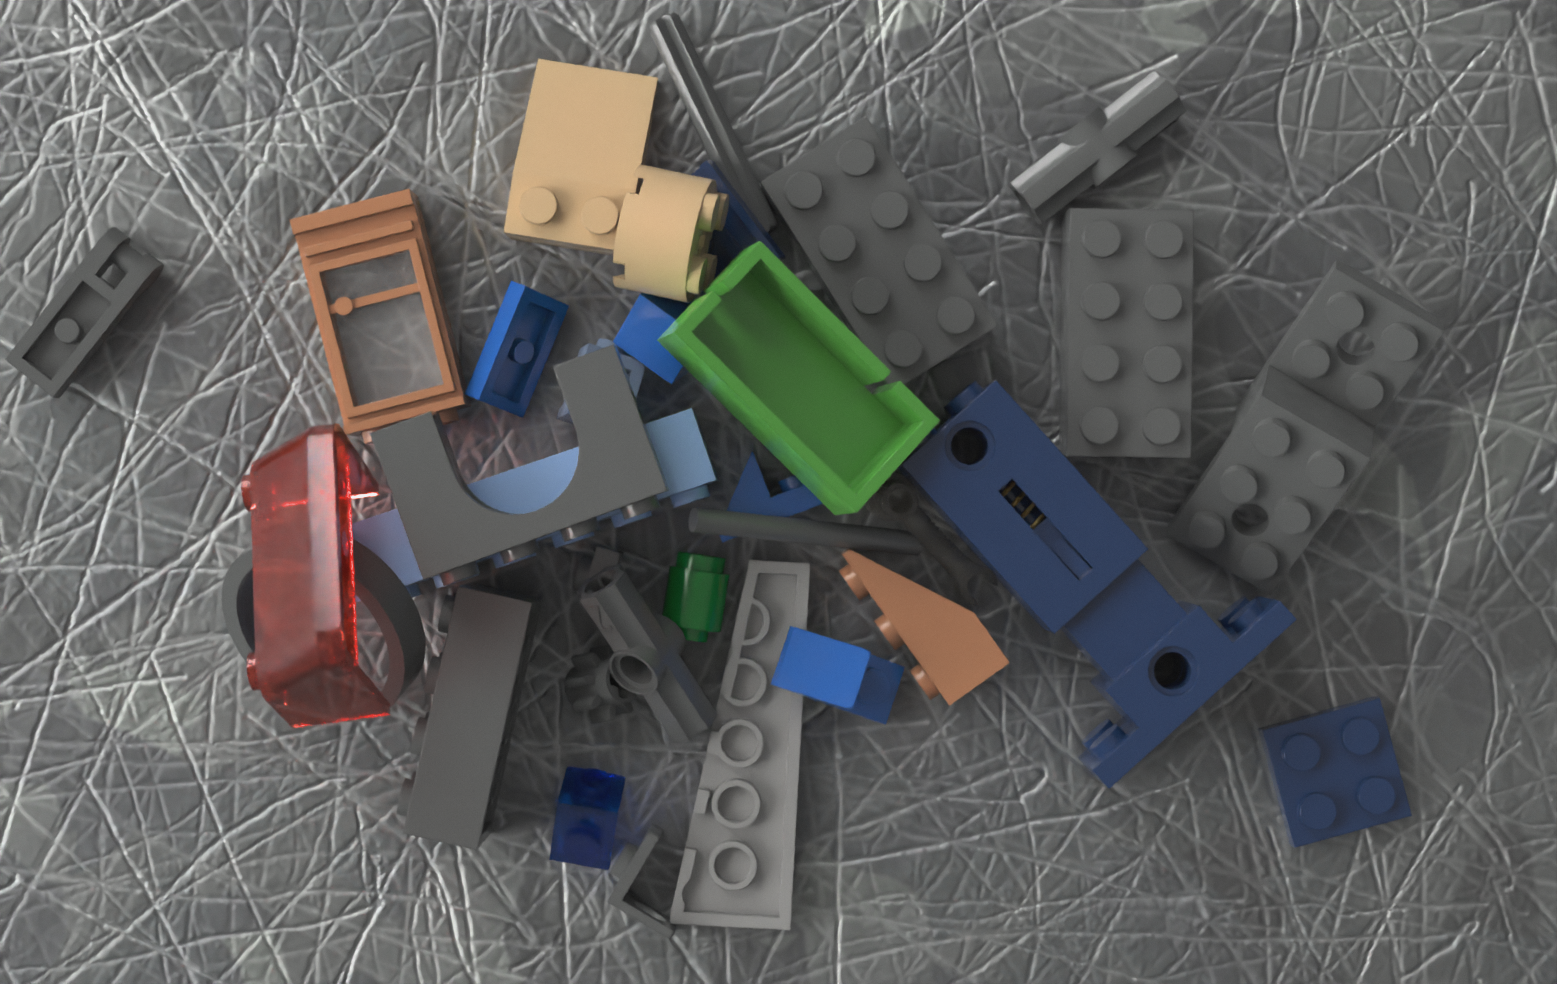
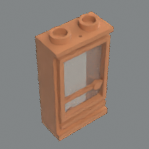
(381, 313)

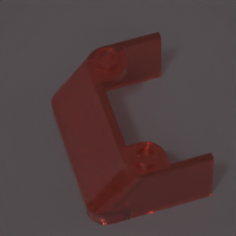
(306, 579)

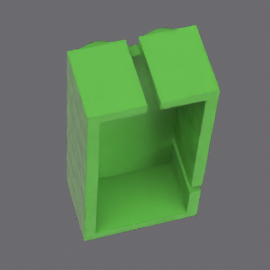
(798, 380)

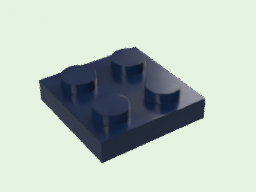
(1335, 771)

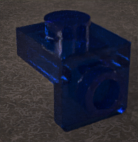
(587, 817)

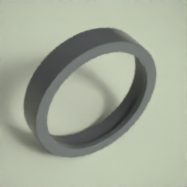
(378, 590)

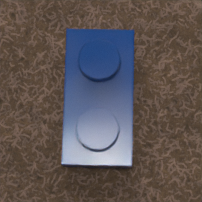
(516, 349)

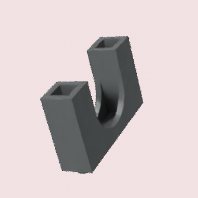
(455, 528)

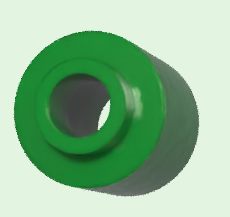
(696, 594)

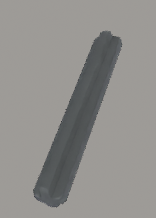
(708, 114)

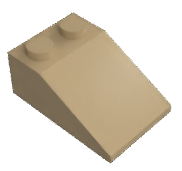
(579, 155)

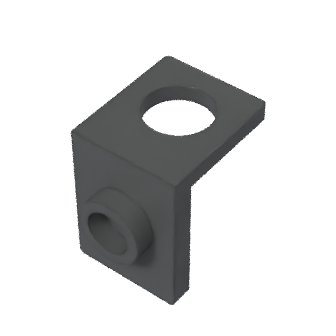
(626, 869)

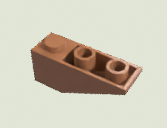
(943, 636)

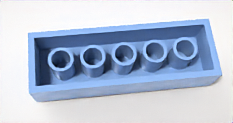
(537, 484)

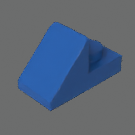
(753, 496)
(838, 674)

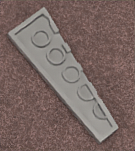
(745, 808)

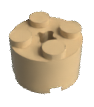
(668, 233)

